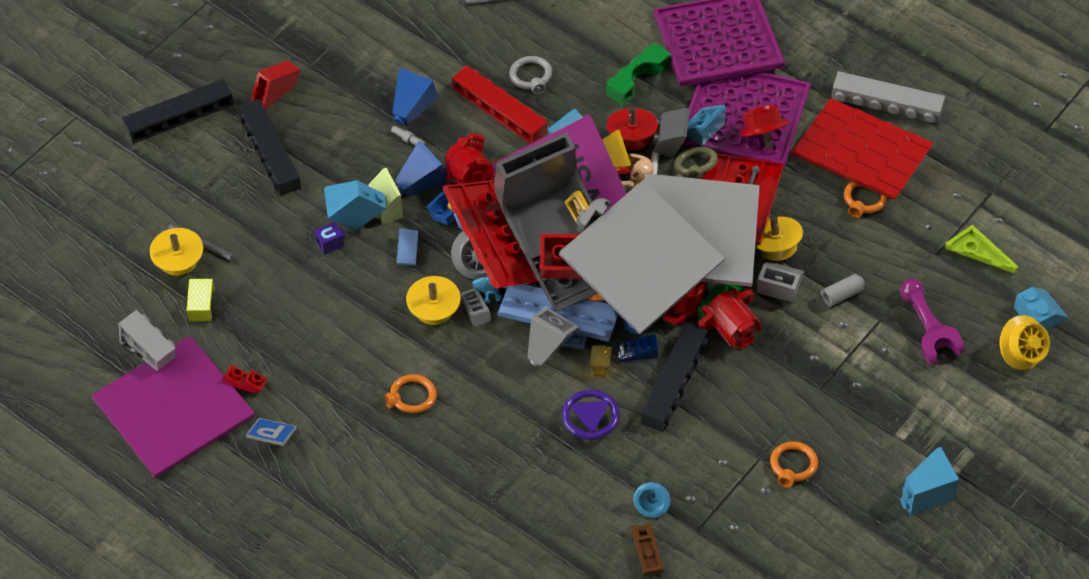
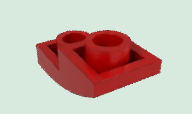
(246, 381)

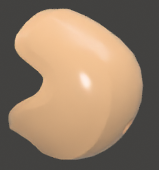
(638, 168)

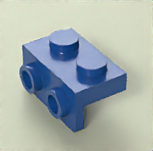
(439, 209)

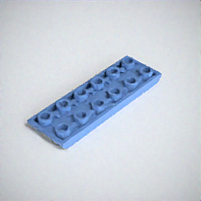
(592, 317)

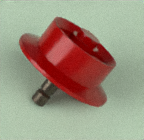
(762, 121)
(634, 125)

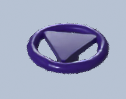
(590, 414)

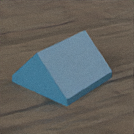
(706, 123)

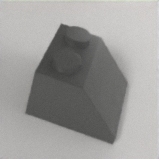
(670, 132)

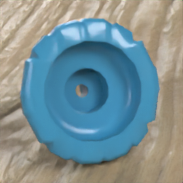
(484, 285)
(652, 500)

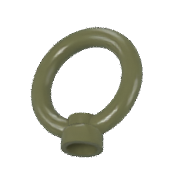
(699, 170)

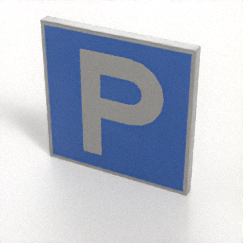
(271, 431)

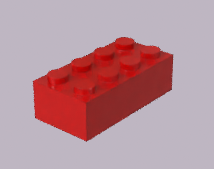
(551, 264)

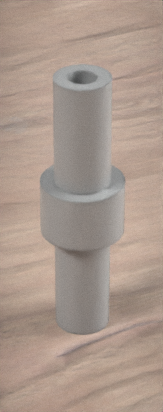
(406, 135)

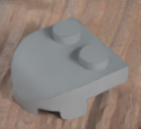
(594, 211)

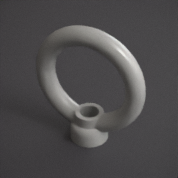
(536, 85)

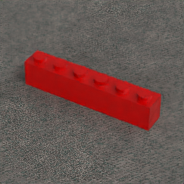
(499, 105)

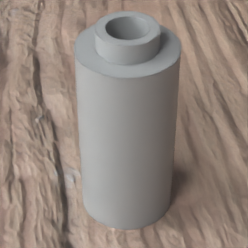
(842, 290)

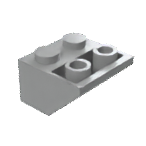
(779, 281)

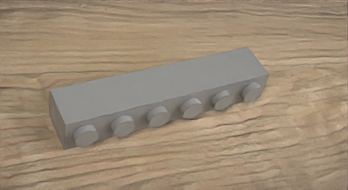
(888, 97)

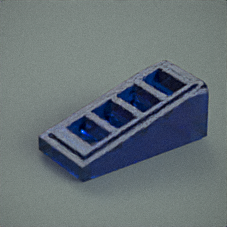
(646, 353)

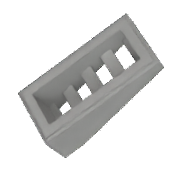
(475, 308)

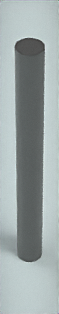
(211, 247)

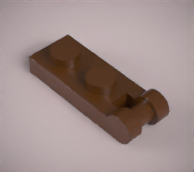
(647, 549)

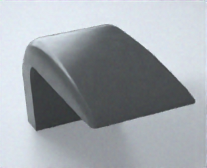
(532, 198)

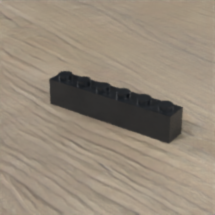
(177, 111)
(269, 147)
(674, 377)

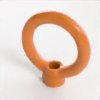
(857, 208)
(393, 398)
(787, 476)

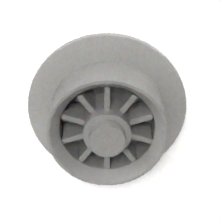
(465, 258)

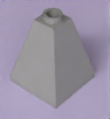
(547, 335)

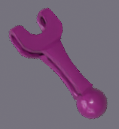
(936, 333)

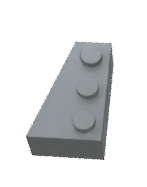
(146, 340)

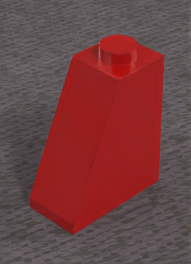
(275, 82)

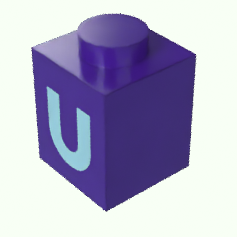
(329, 238)

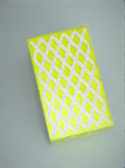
(199, 299)

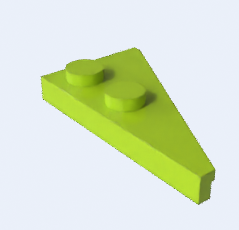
(978, 247)

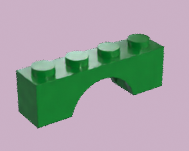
(652, 60)

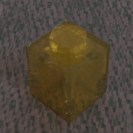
(600, 361)

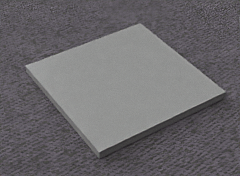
(722, 215)
(641, 257)

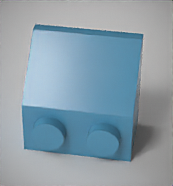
(1040, 306)

